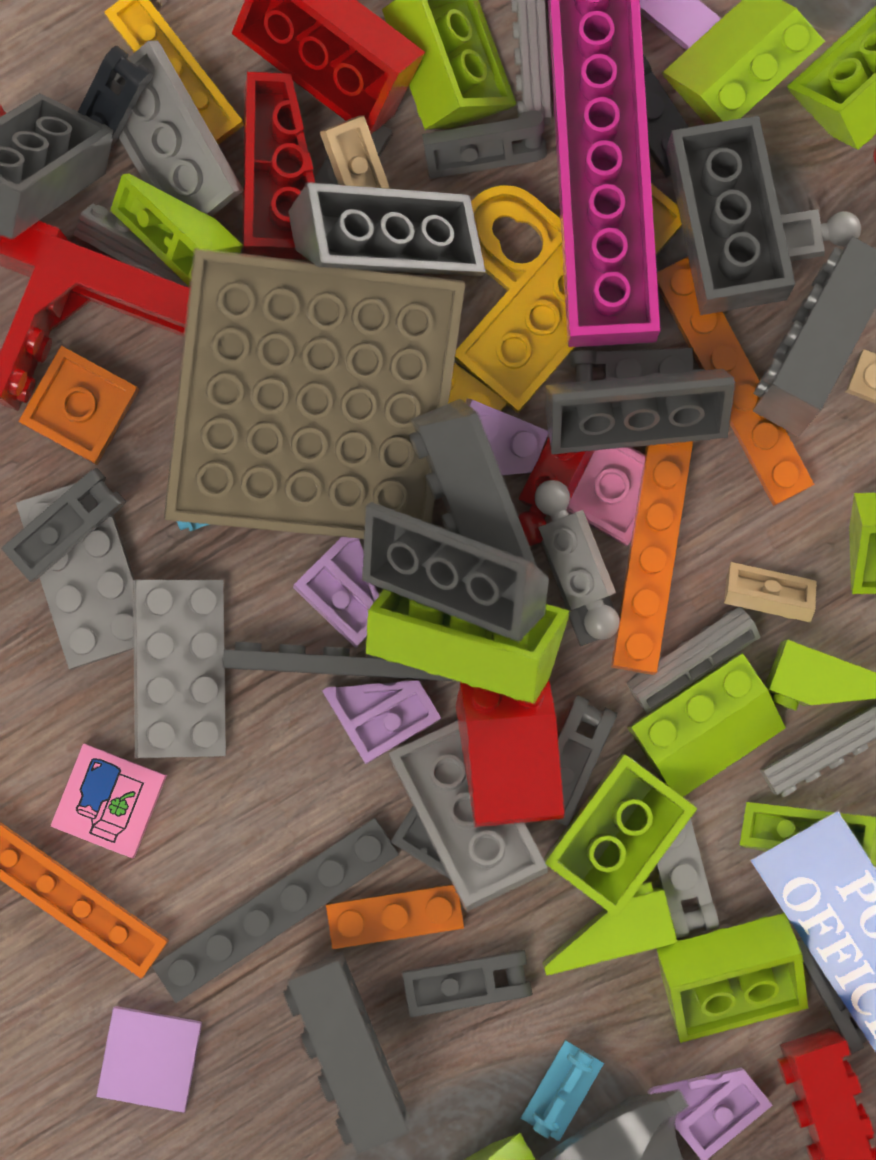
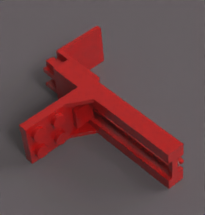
(62, 283)

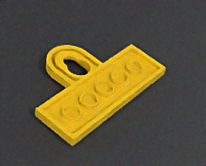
(527, 329)

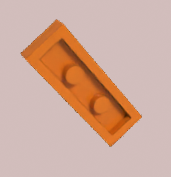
(394, 916)

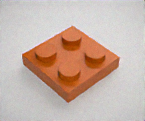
(79, 405)

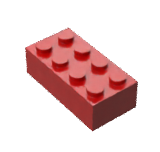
(334, 53)

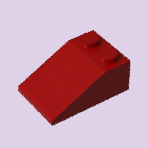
(510, 756)

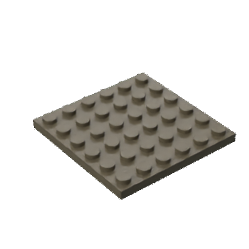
(306, 393)

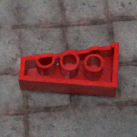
(273, 165)
(826, 1097)

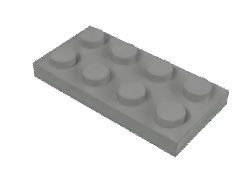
(172, 140)
(88, 588)
(179, 668)
(477, 859)

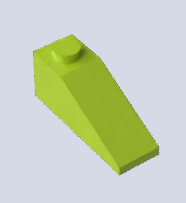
(169, 225)
(816, 678)
(772, 824)
(639, 928)

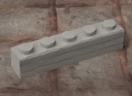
(532, 57)
(116, 239)
(694, 659)
(821, 752)

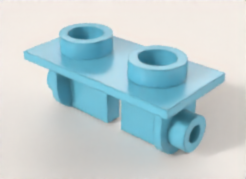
(561, 1091)

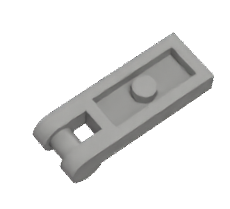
(685, 878)

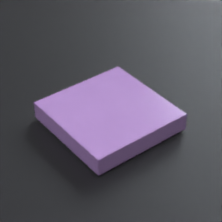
(149, 1059)

